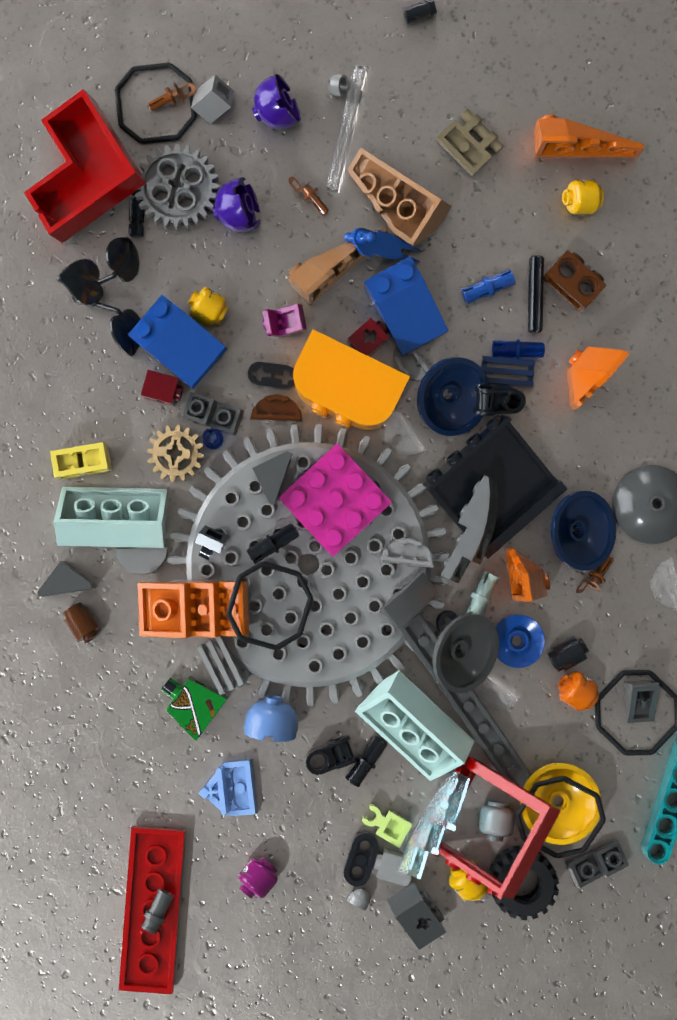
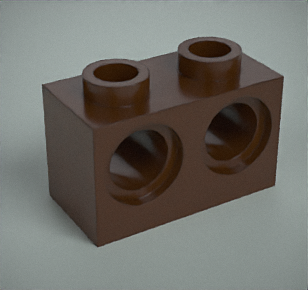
(570, 286)

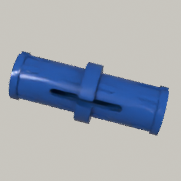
(488, 286)

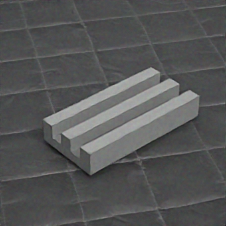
(211, 668)

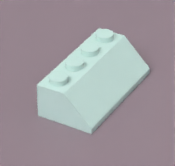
(111, 517)
(415, 726)

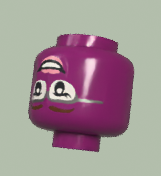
(257, 878)

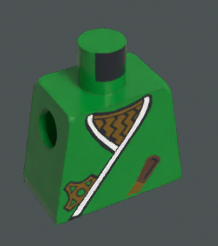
(193, 704)

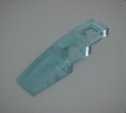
(439, 815)

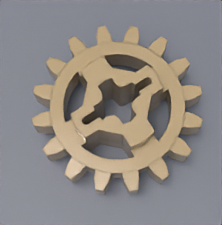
(164, 452)

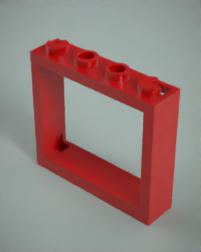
(531, 847)

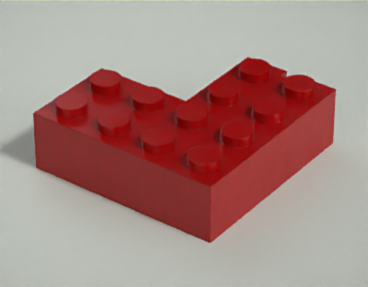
(95, 171)

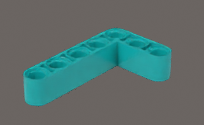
(660, 811)

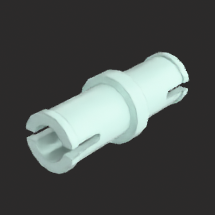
(483, 593)

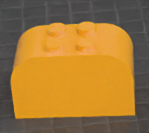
(347, 384)

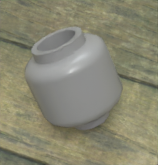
(497, 820)

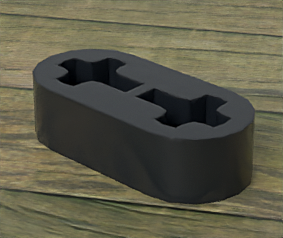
(273, 369)

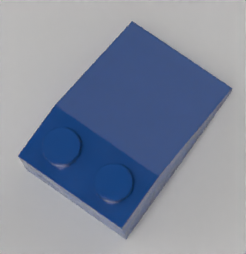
(405, 306)
(177, 341)

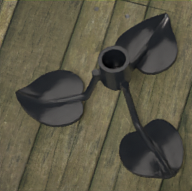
(84, 285)

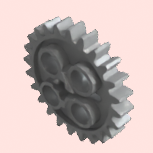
(199, 192)

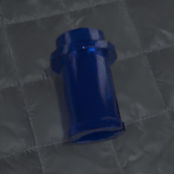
(218, 441)

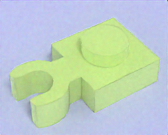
(391, 826)

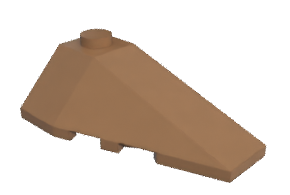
(402, 203)
(323, 271)

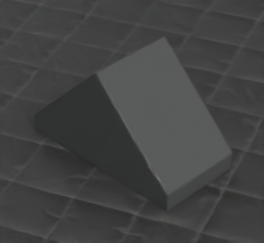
(272, 475)
(65, 580)
(641, 700)

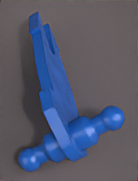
(379, 244)

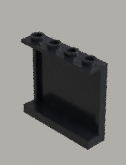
(505, 457)

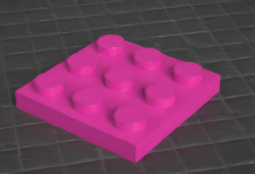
(335, 500)

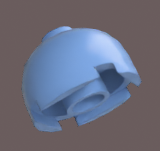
(271, 719)

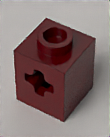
(357, 339)
(162, 388)

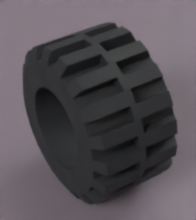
(536, 900)

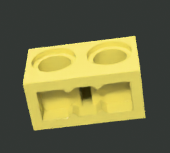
(81, 461)

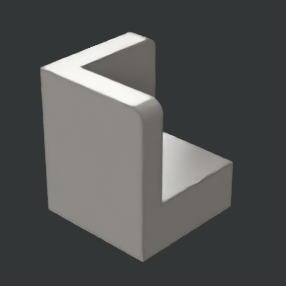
(212, 99)

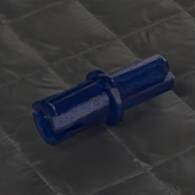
(517, 349)

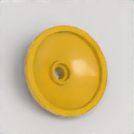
(578, 809)

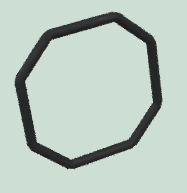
(119, 108)
(234, 595)
(609, 737)
(575, 784)

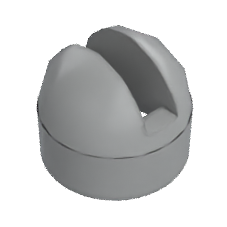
(338, 85)
(359, 897)

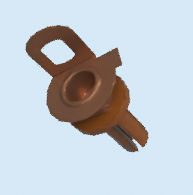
(171, 96)
(310, 194)
(597, 576)

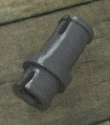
(155, 916)

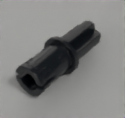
(272, 543)
(366, 761)

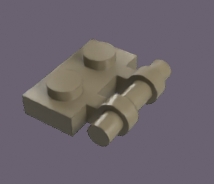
(464, 147)

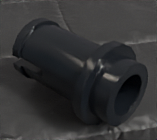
(419, 11)

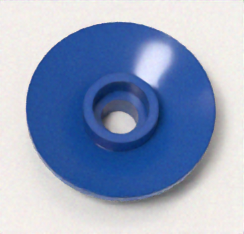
(531, 641)

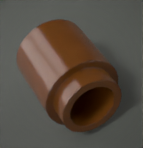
(81, 623)

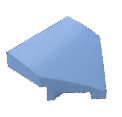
(233, 788)

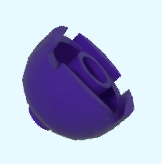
(275, 105)
(237, 206)

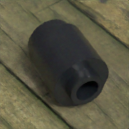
(568, 654)

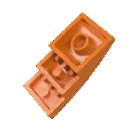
(191, 609)

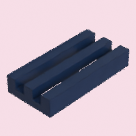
(513, 362)

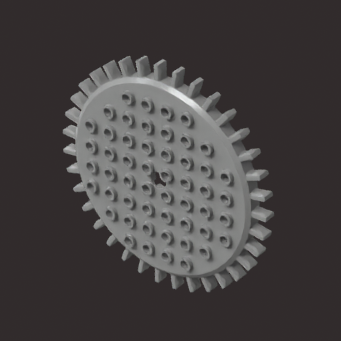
(294, 666)

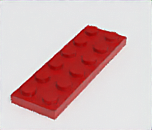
(153, 863)

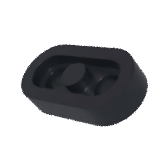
(361, 858)

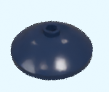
(454, 412)
(592, 531)

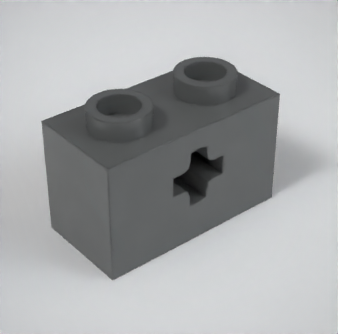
(416, 915)

